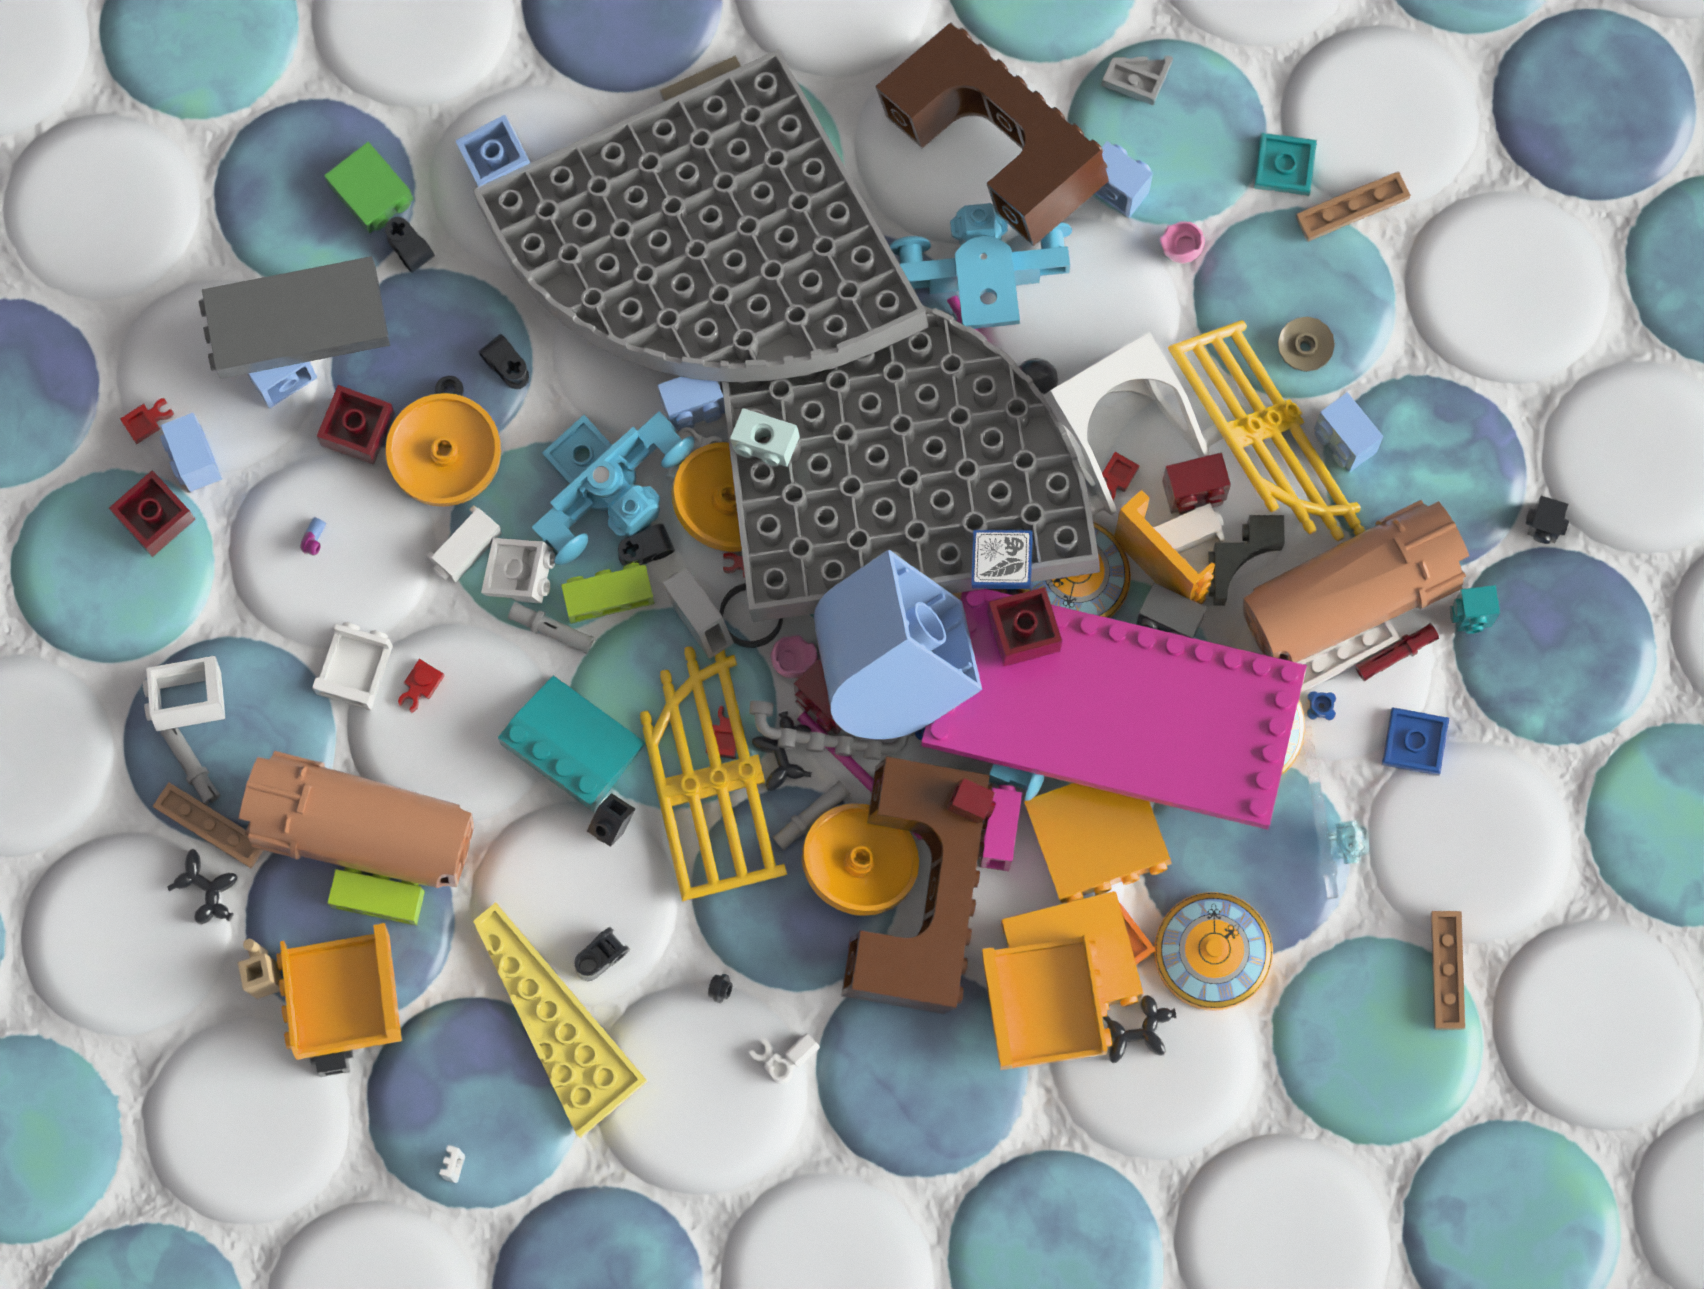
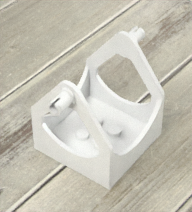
(1132, 370)

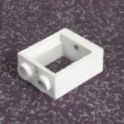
(179, 674)

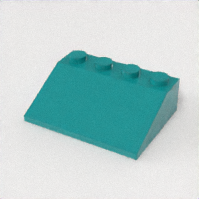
(571, 742)

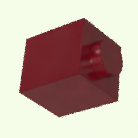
(972, 801)

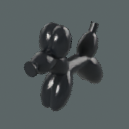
(784, 768)
(212, 888)
(1146, 1033)

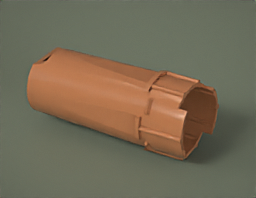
(1358, 584)
(354, 822)

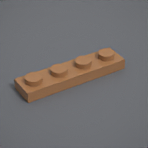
(1353, 206)
(207, 824)
(1447, 970)

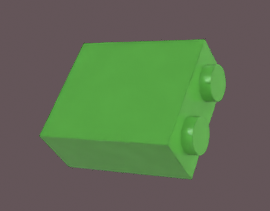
(369, 188)

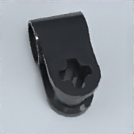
(409, 247)
(503, 359)
(649, 546)
(601, 954)

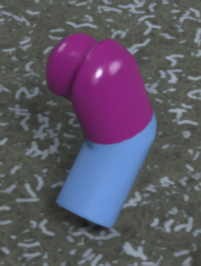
(309, 541)

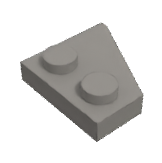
(1137, 77)

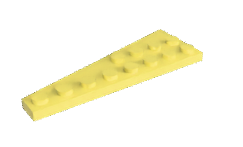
(575, 1051)

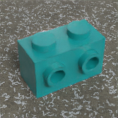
(1475, 609)

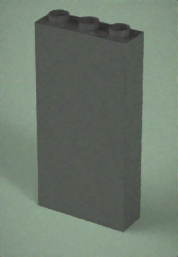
(294, 317)

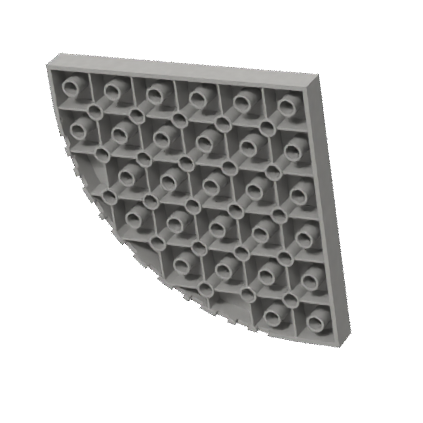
(708, 237)
(908, 461)

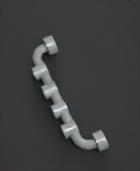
(816, 741)

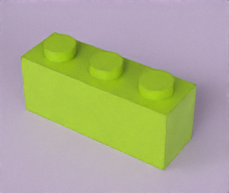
(607, 593)
(376, 896)

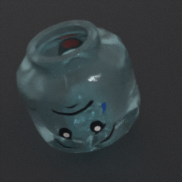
(1349, 841)

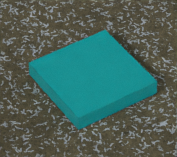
(1285, 164)

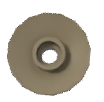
(1307, 331)

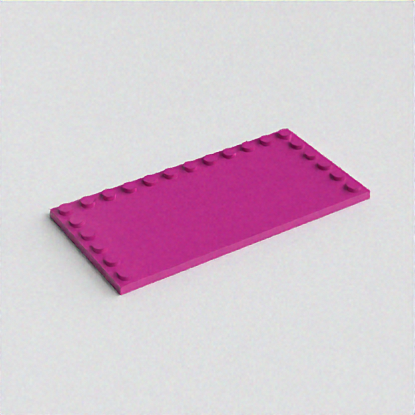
(1131, 714)

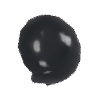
(1042, 373)

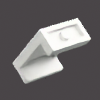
(354, 666)

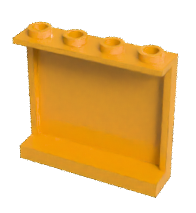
(1156, 555)
(1096, 839)
(1104, 923)
(339, 995)
(1046, 1002)

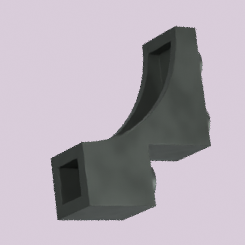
(1262, 535)

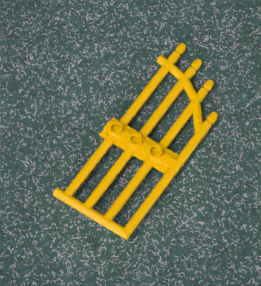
(1261, 425)
(709, 781)

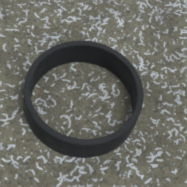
(744, 643)

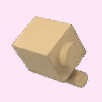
(259, 972)

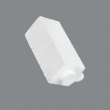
(1192, 528)
(465, 545)

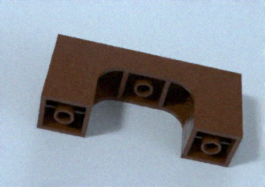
(960, 79)
(925, 968)

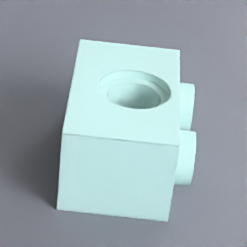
(753, 426)

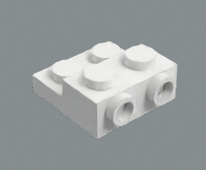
(518, 570)

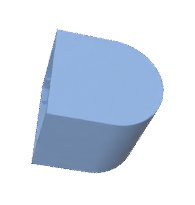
(893, 650)

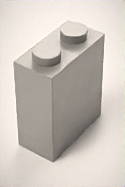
(698, 613)

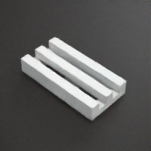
(456, 1155)

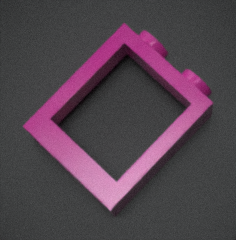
(1001, 829)

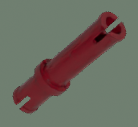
(1406, 646)

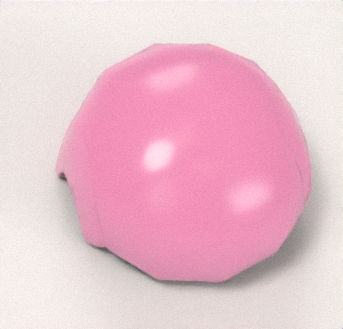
(1182, 242)
(792, 656)

